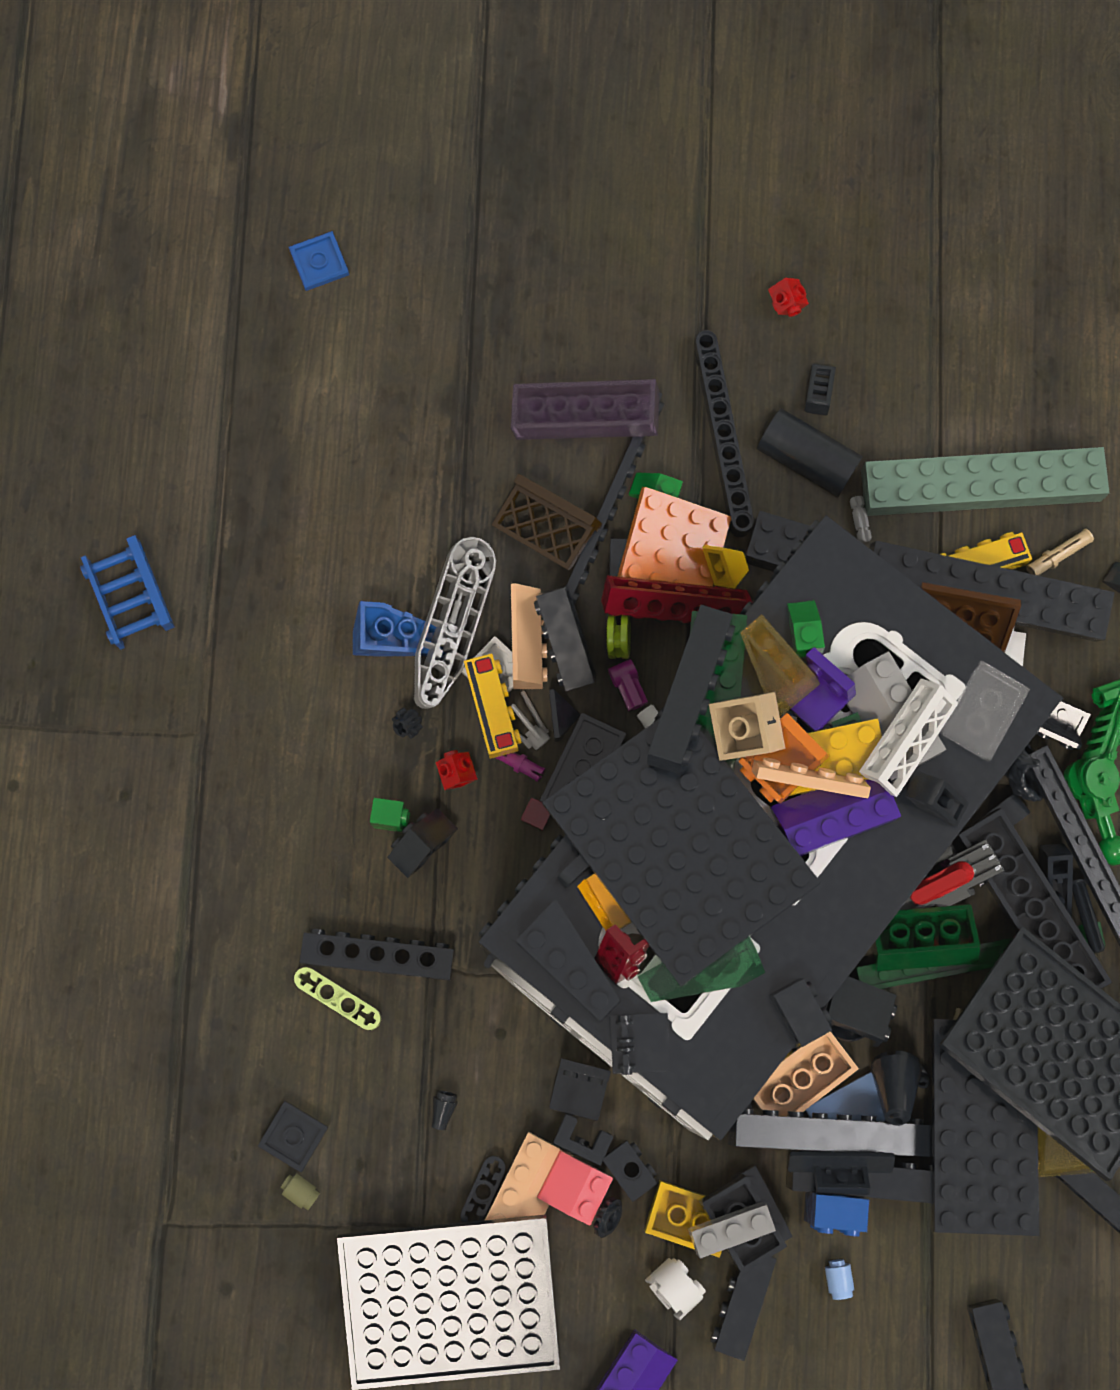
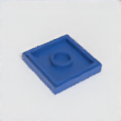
(319, 261)

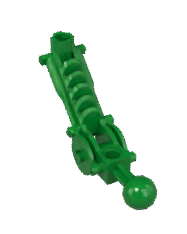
(1094, 776)

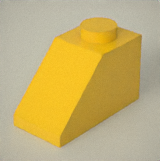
(725, 565)

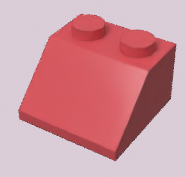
(575, 1187)

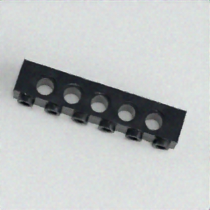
(312, 955)

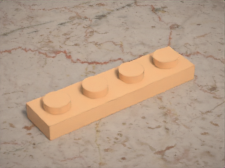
(822, 779)

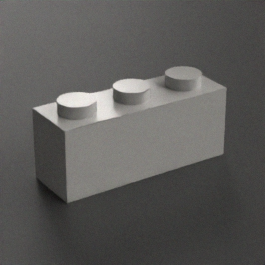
(731, 1229)

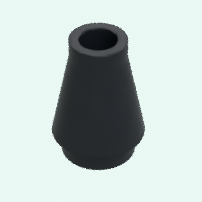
(443, 1108)

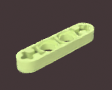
(336, 1001)

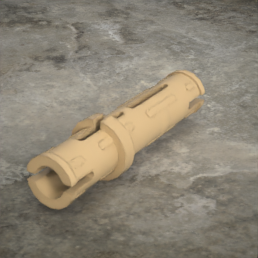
(1051, 558)

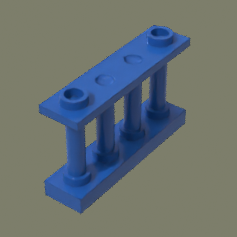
(150, 595)

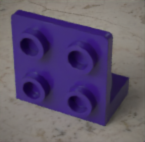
(828, 697)

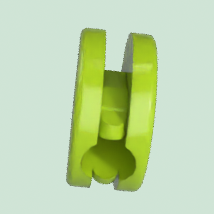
(618, 637)

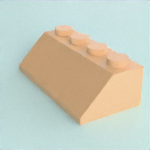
(527, 639)
(806, 1076)
(525, 1179)

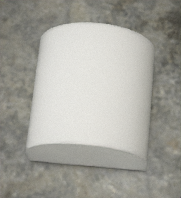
(647, 716)

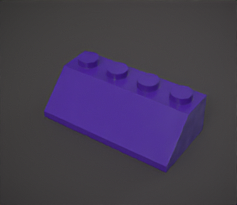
(830, 817)
(638, 1366)

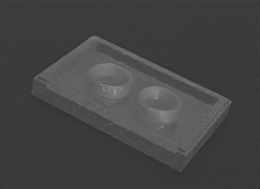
(985, 711)

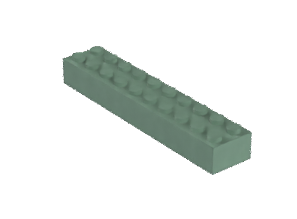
(984, 481)

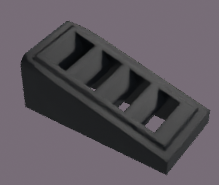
(817, 403)

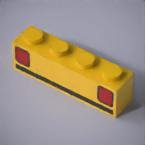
(1007, 553)
(491, 705)

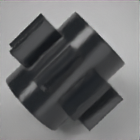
(407, 723)

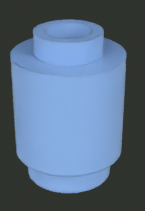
(839, 1279)

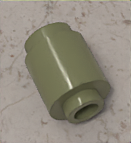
(299, 1191)

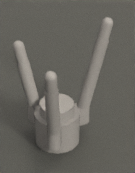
(536, 735)

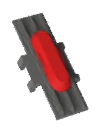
(953, 882)

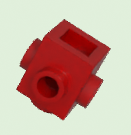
(788, 297)
(456, 769)

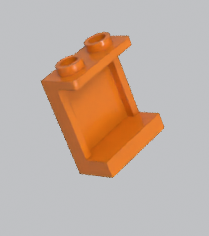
(798, 749)

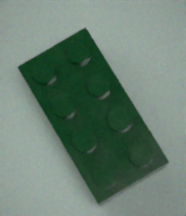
(928, 939)

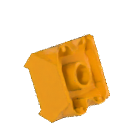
(602, 903)

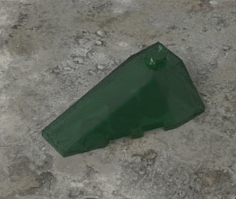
(730, 971)

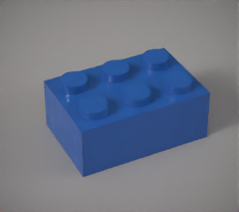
(836, 1212)

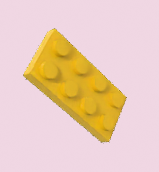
(847, 747)

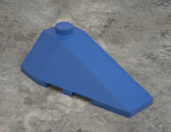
(387, 631)

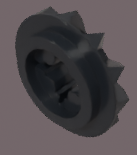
(608, 1217)

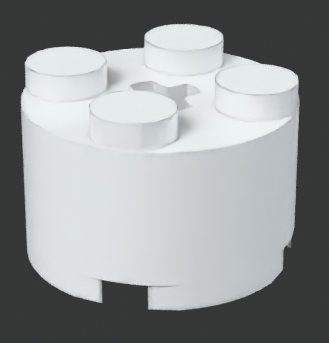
(675, 1287)

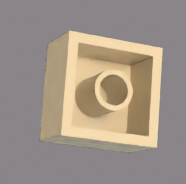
(747, 726)

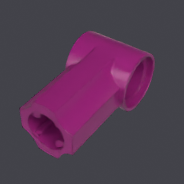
(626, 680)

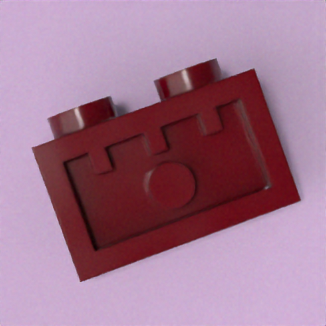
(619, 956)

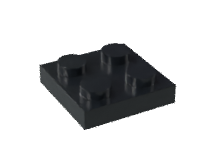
(293, 1136)

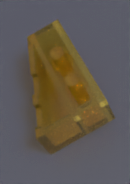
(777, 665)

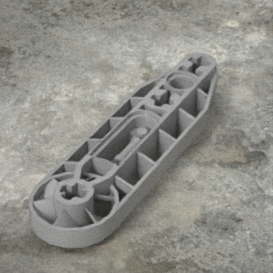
(446, 633)

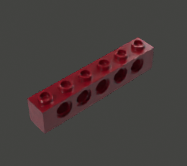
(666, 594)

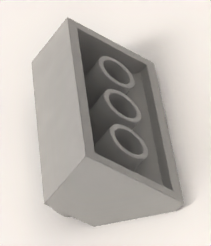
(880, 696)

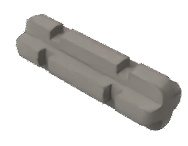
(860, 519)

